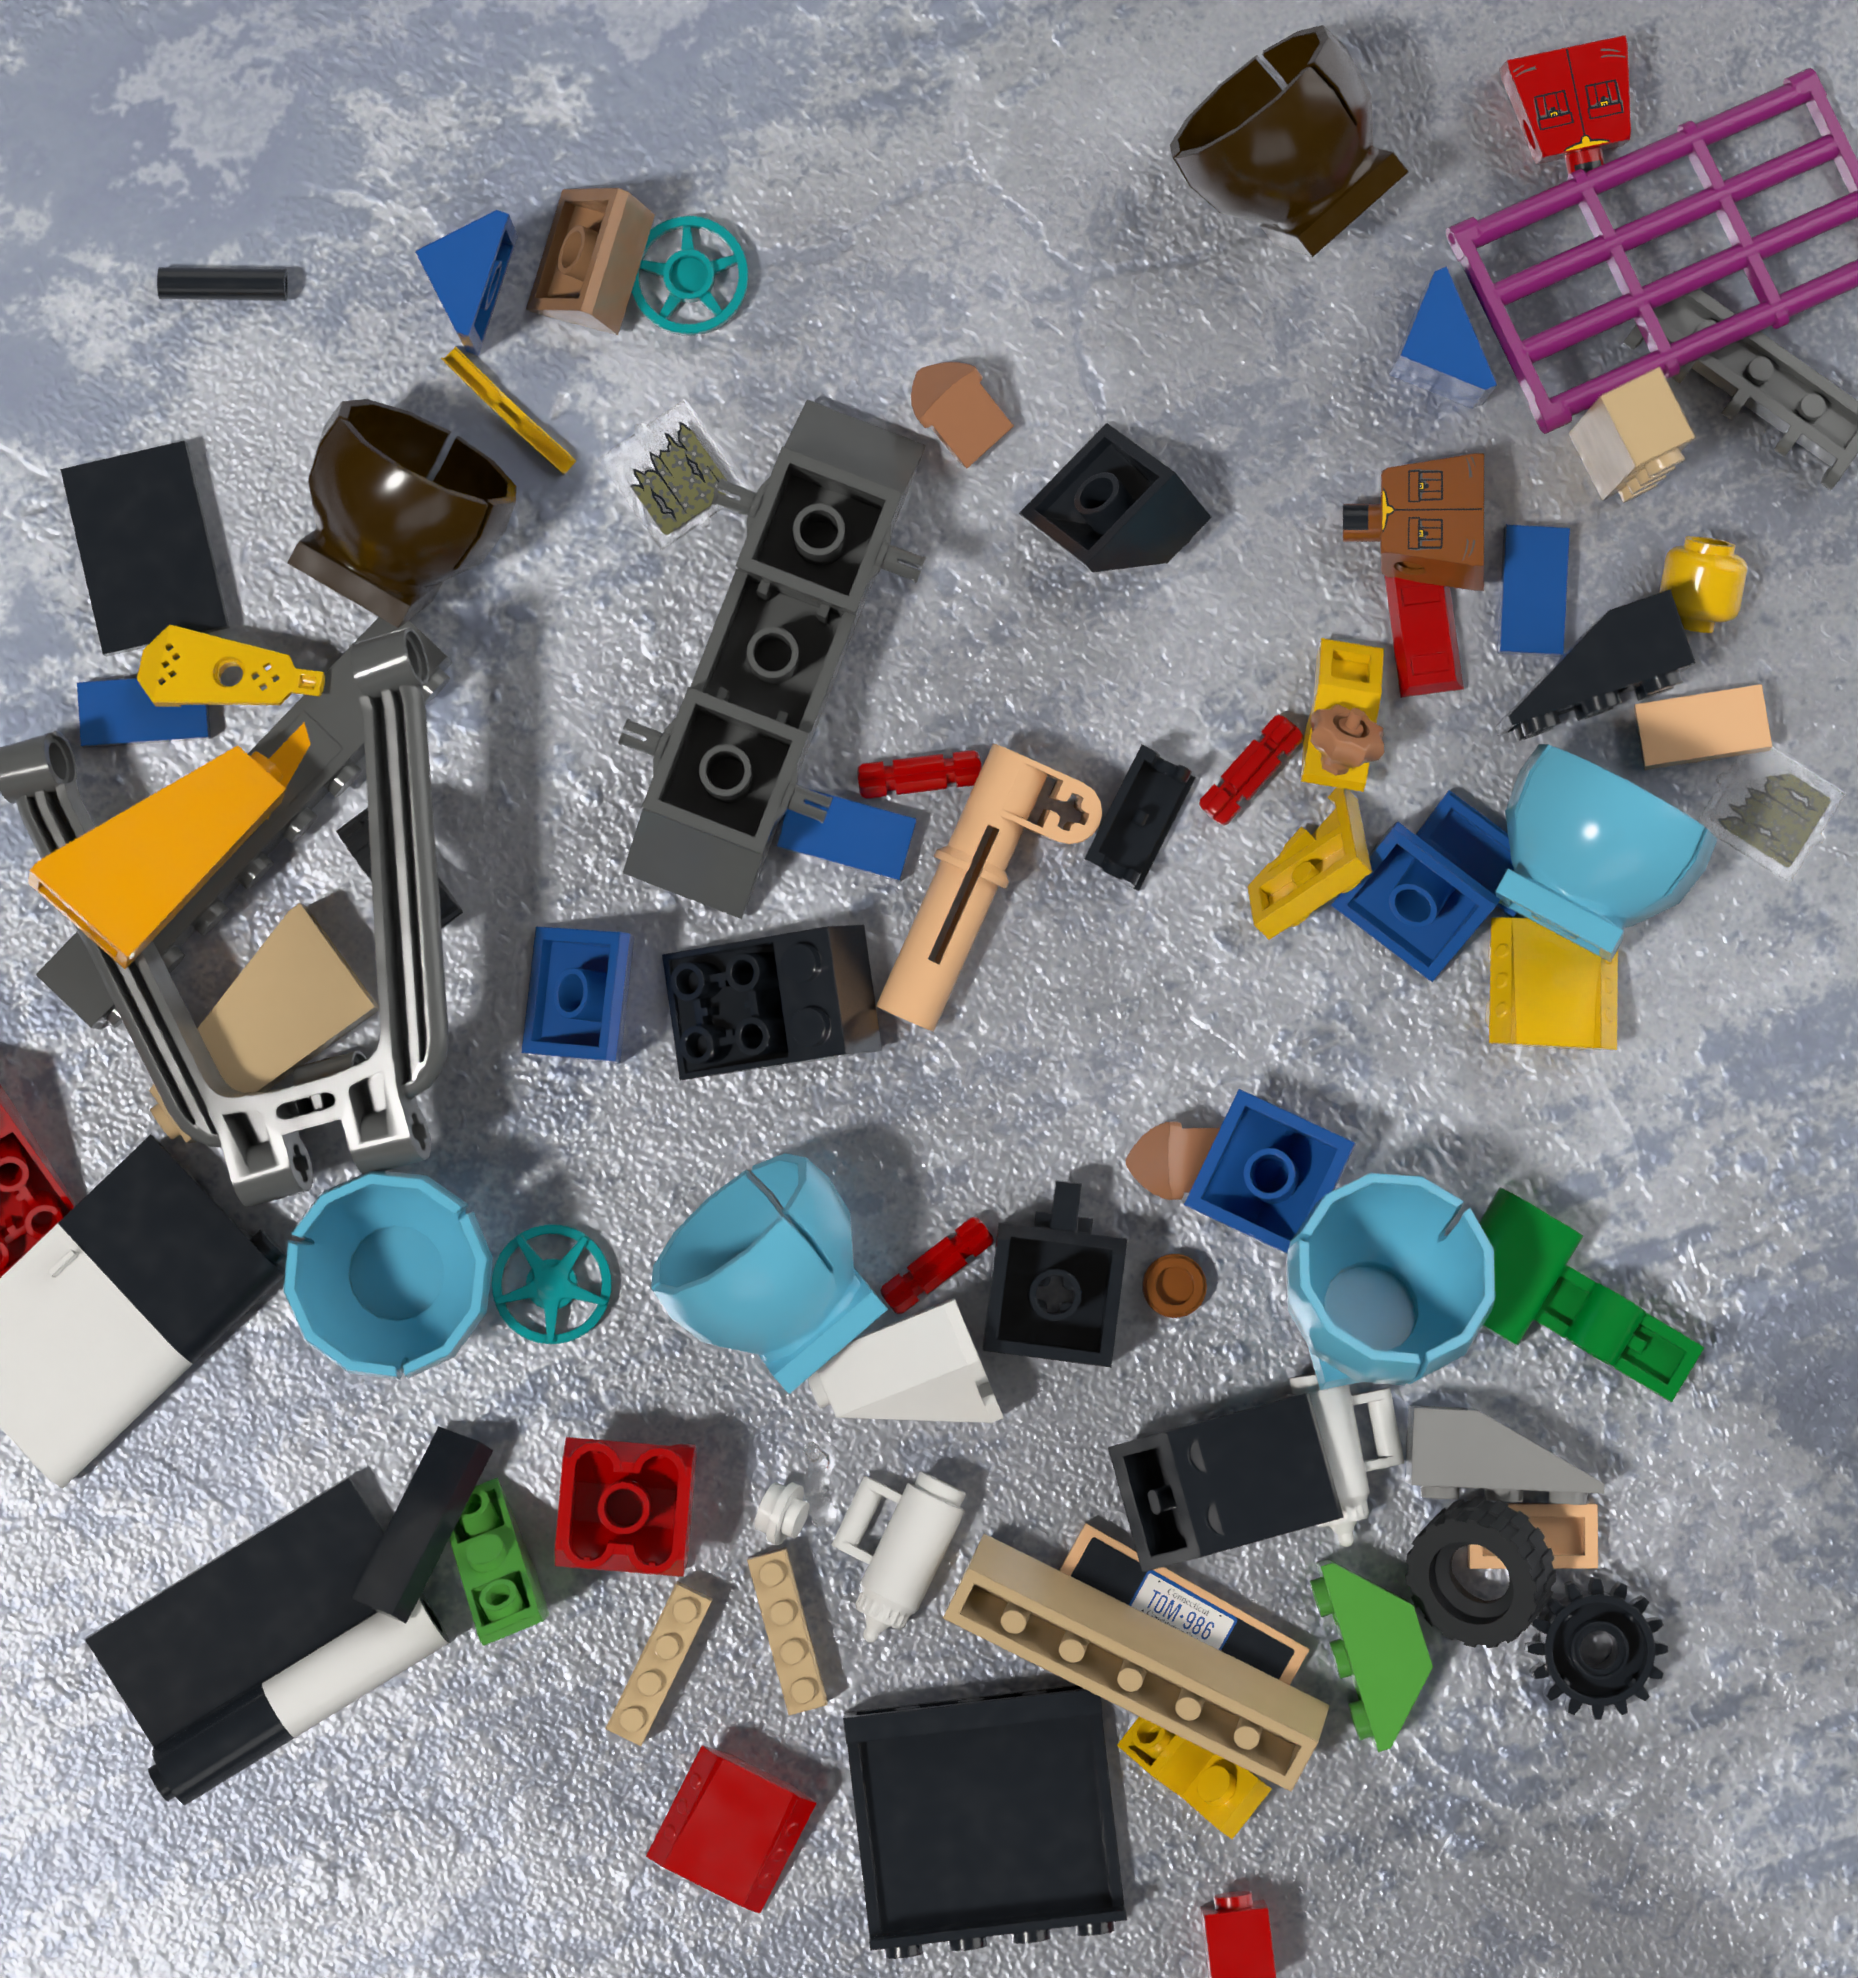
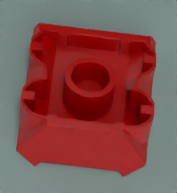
(731, 1828)

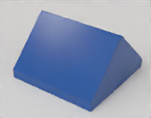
(469, 273)
(1442, 348)
(1416, 902)
(578, 994)
(1267, 1171)

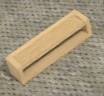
(787, 1631)
(659, 1663)

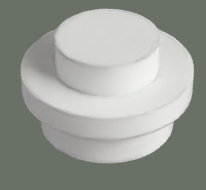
(782, 1512)

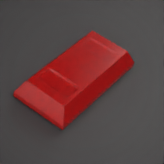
(1423, 637)

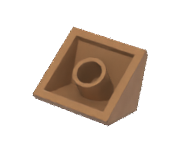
(591, 258)

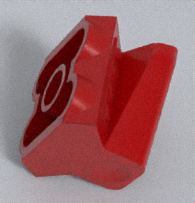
(625, 1506)

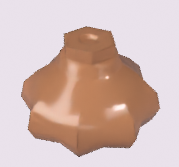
(1345, 738)

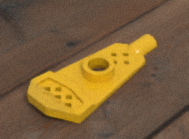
(204, 661)

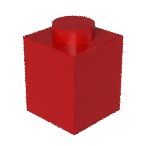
(1238, 1937)

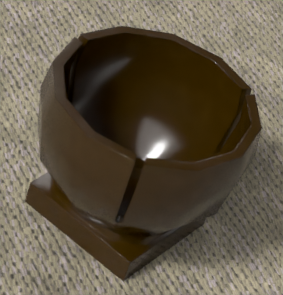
(1292, 153)
(383, 526)

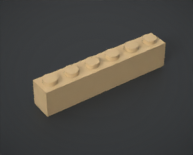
(1137, 1662)

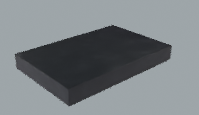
(144, 546)

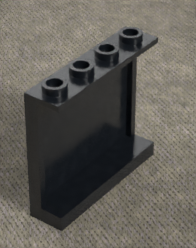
(984, 1819)

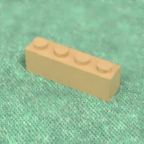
(1632, 437)

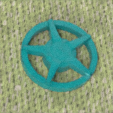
(691, 277)
(551, 1284)

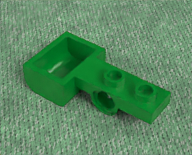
(1540, 1287)

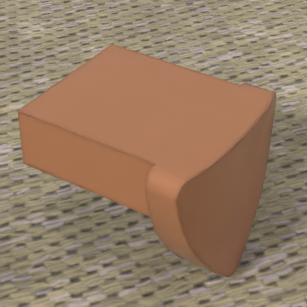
(958, 409)
(1170, 1158)

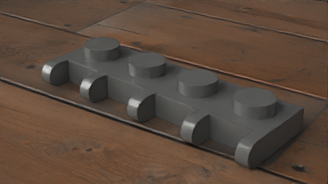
(1768, 383)

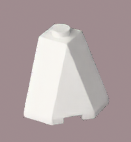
(910, 1372)

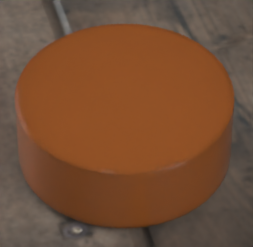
(1174, 1285)

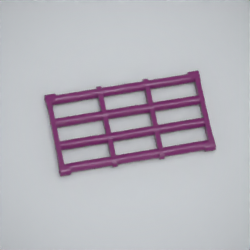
(1611, 245)

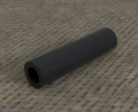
(222, 284)

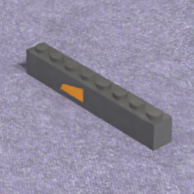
(316, 754)

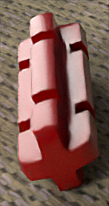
(1251, 770)
(918, 774)
(936, 1265)

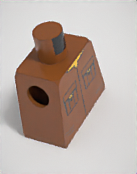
(1427, 522)

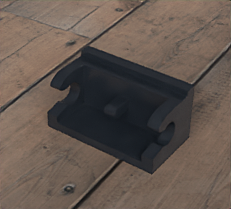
(1139, 818)

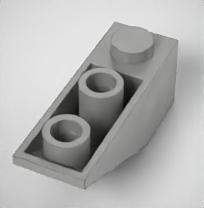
(1472, 1450)

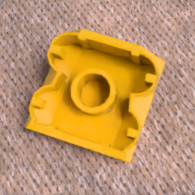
(1548, 990)

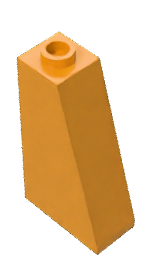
(155, 856)

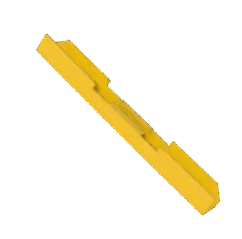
(509, 411)

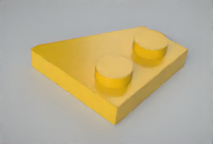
(1311, 869)

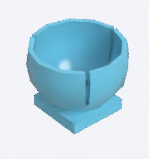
(1595, 851)
(388, 1274)
(769, 1275)
(1382, 1283)

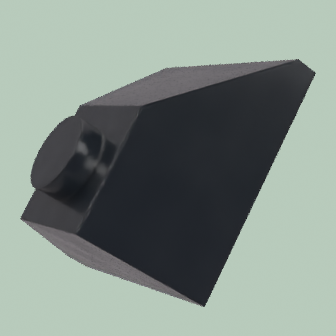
(1116, 506)

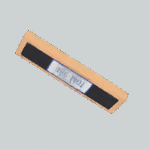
(1181, 1604)

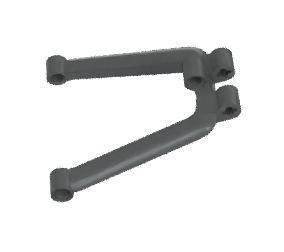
(370, 1095)

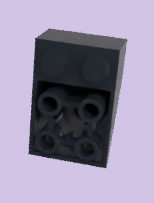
(1621, 652)
(772, 1001)
(1225, 1482)

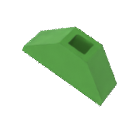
(496, 1566)
(1376, 1646)

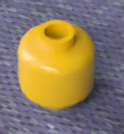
(1704, 582)

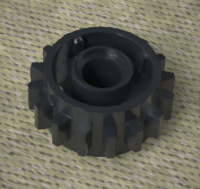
(1625, 1668)

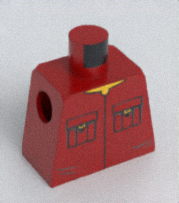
(1572, 101)

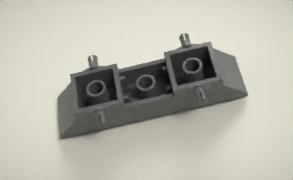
(772, 657)

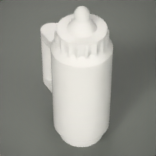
(1343, 1448)
(907, 1551)

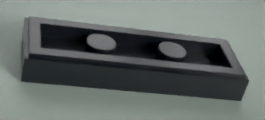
(422, 1524)

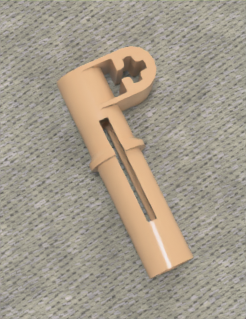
(1003, 801)

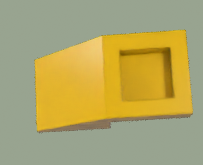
(1348, 677)
(1206, 1781)

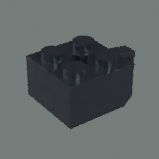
(1088, 1265)

